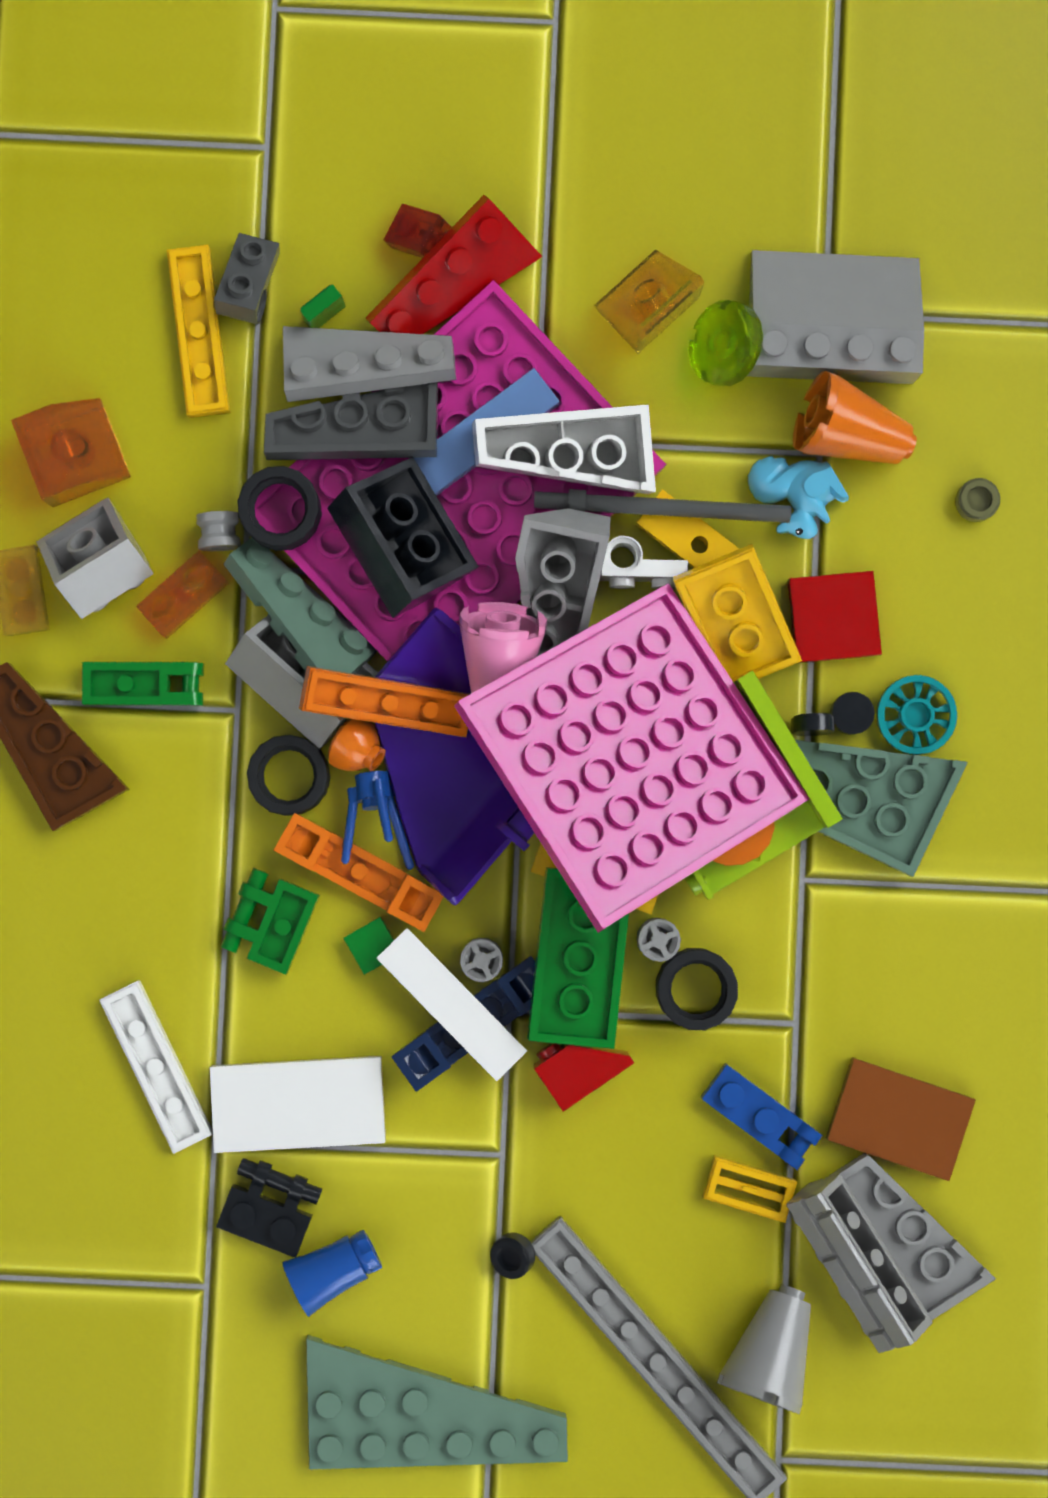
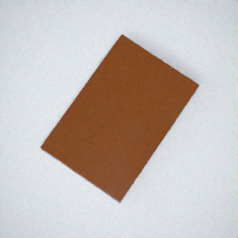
(900, 1119)

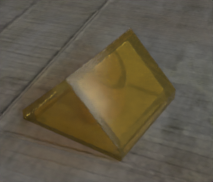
(650, 299)

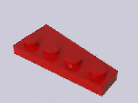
(463, 262)

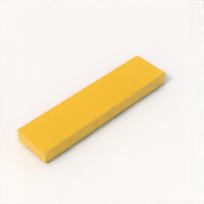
(198, 331)

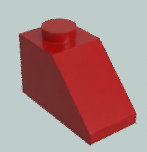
(577, 1071)

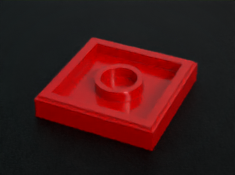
(835, 616)

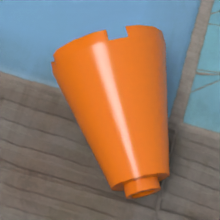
(850, 424)

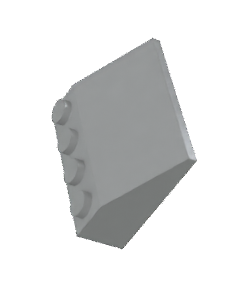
(838, 316)

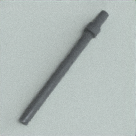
(579, 500)

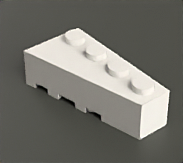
(578, 446)

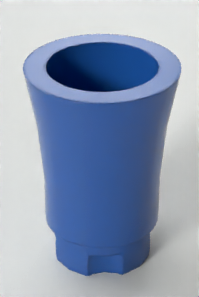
(331, 1270)

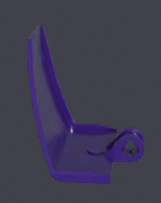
(443, 783)

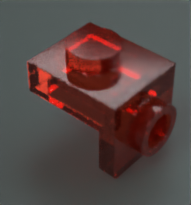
(415, 230)

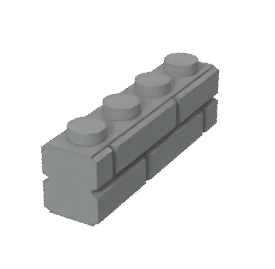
(859, 1263)

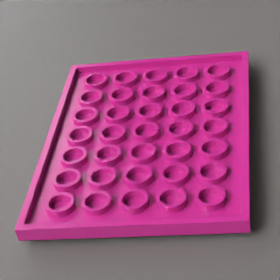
(487, 506)

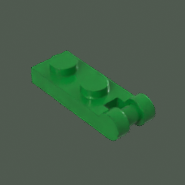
(140, 683)

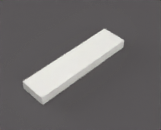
(451, 1004)
(156, 1066)

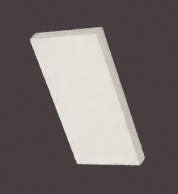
(297, 1104)

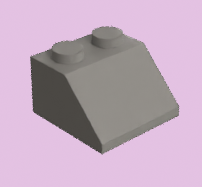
(94, 558)

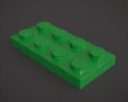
(575, 972)

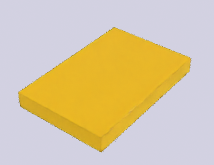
(738, 614)

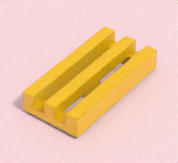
(715, 1178)

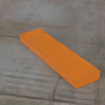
(382, 701)

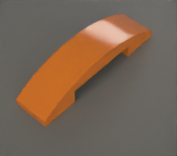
(363, 875)

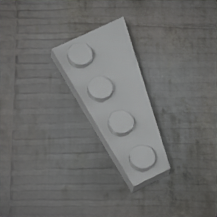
(355, 361)
(927, 1255)

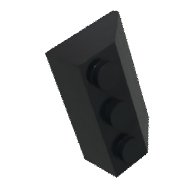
(401, 536)

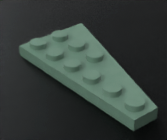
(885, 799)
(402, 1416)

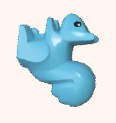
(806, 486)

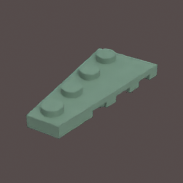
(298, 611)

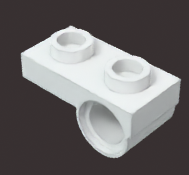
(642, 570)

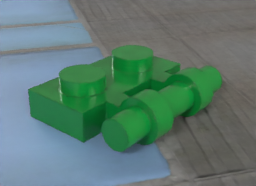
(282, 925)

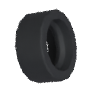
(264, 479)
(257, 766)
(728, 996)

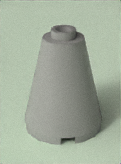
(773, 1351)

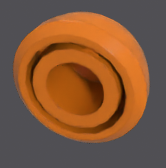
(356, 747)

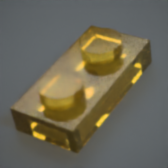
(22, 592)

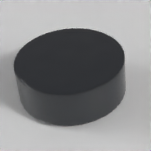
(852, 713)
(812, 724)
(512, 1255)

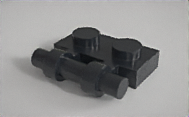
(263, 1218)

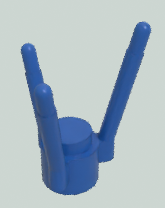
(375, 793)

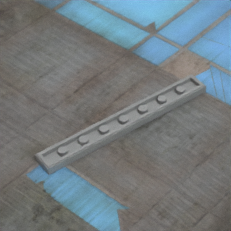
(657, 1360)

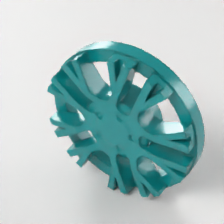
(916, 714)

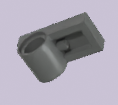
(246, 279)

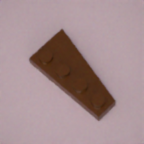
(50, 756)

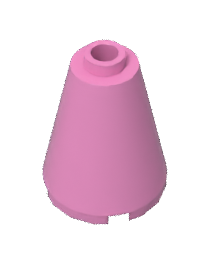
(499, 640)

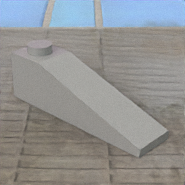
(561, 568)

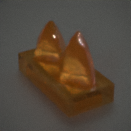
(182, 594)

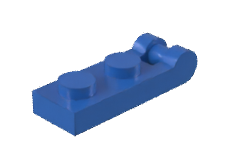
(759, 1115)

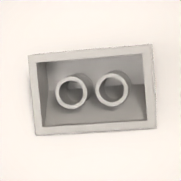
(273, 672)

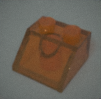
(70, 450)

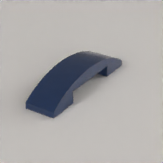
(437, 1049)

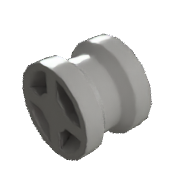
(218, 531)
(662, 944)
(478, 968)

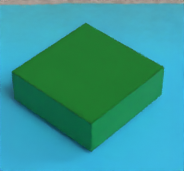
(322, 307)
(369, 943)

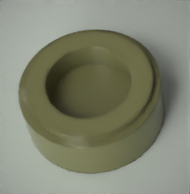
(977, 500)

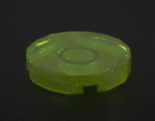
(726, 343)

